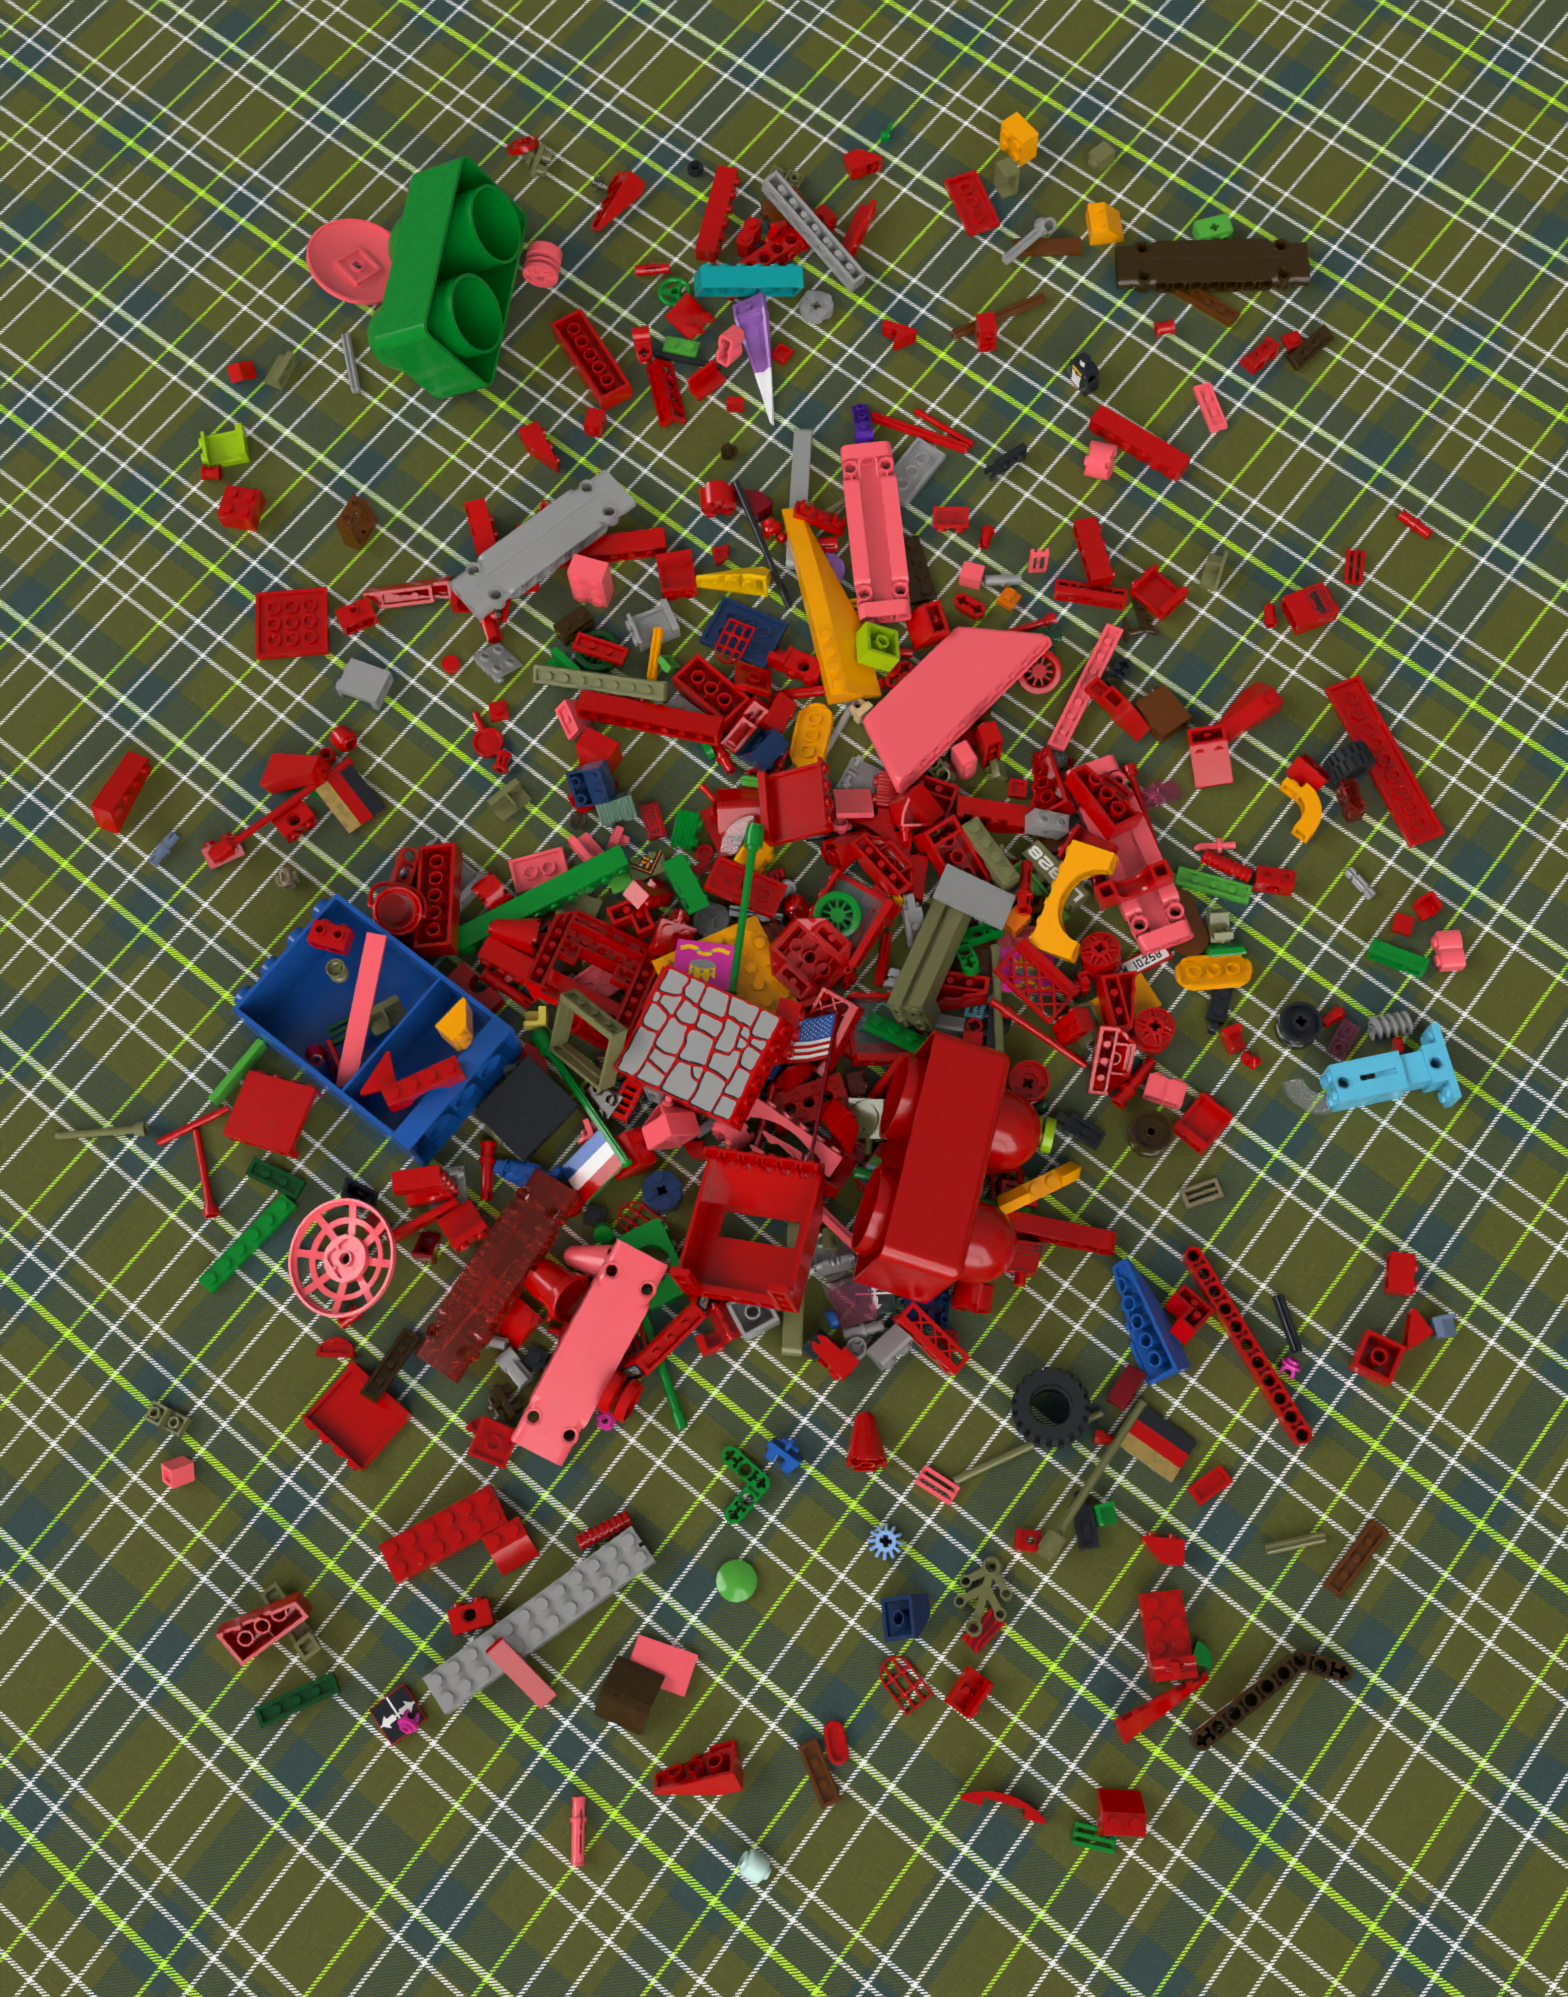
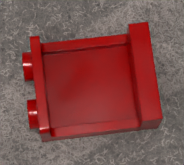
(677, 575)
(1157, 593)
(1202, 1123)

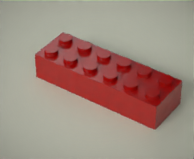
(591, 360)
(441, 884)
(444, 1534)

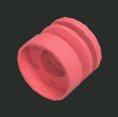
(542, 264)

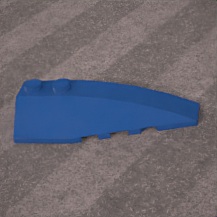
(1152, 1344)

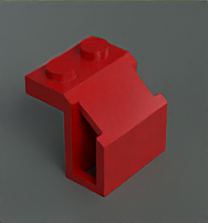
(463, 1226)

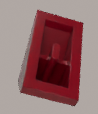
(427, 1248)

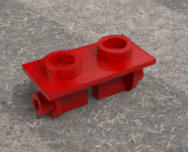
(723, 1322)

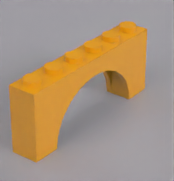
(1080, 863)

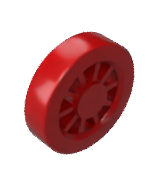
(1039, 671)

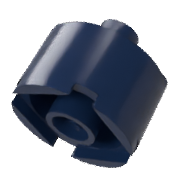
(658, 1182)

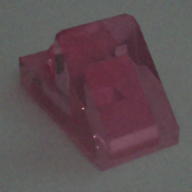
(1160, 794)

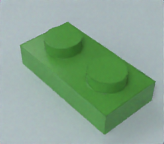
(681, 347)

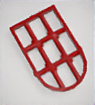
(730, 634)
(637, 1214)
(912, 1686)

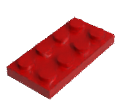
(971, 203)
(727, 882)

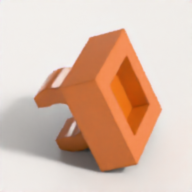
(1008, 599)

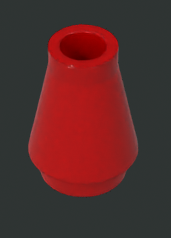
(312, 1051)

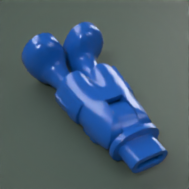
(519, 1171)

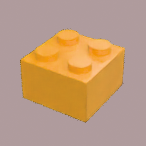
(1018, 139)

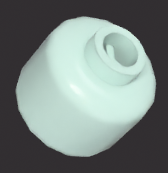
(754, 1866)

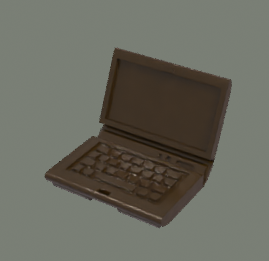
(628, 1695)

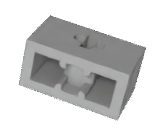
(1046, 824)

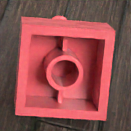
(669, 1126)

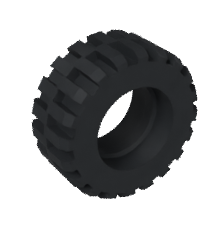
(1056, 1382)

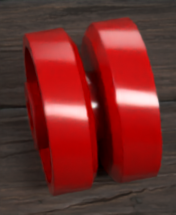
(620, 1396)

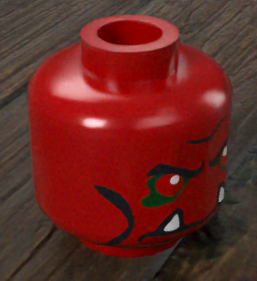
(795, 906)

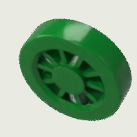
(837, 914)

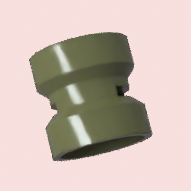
(335, 967)

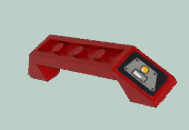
(667, 1339)

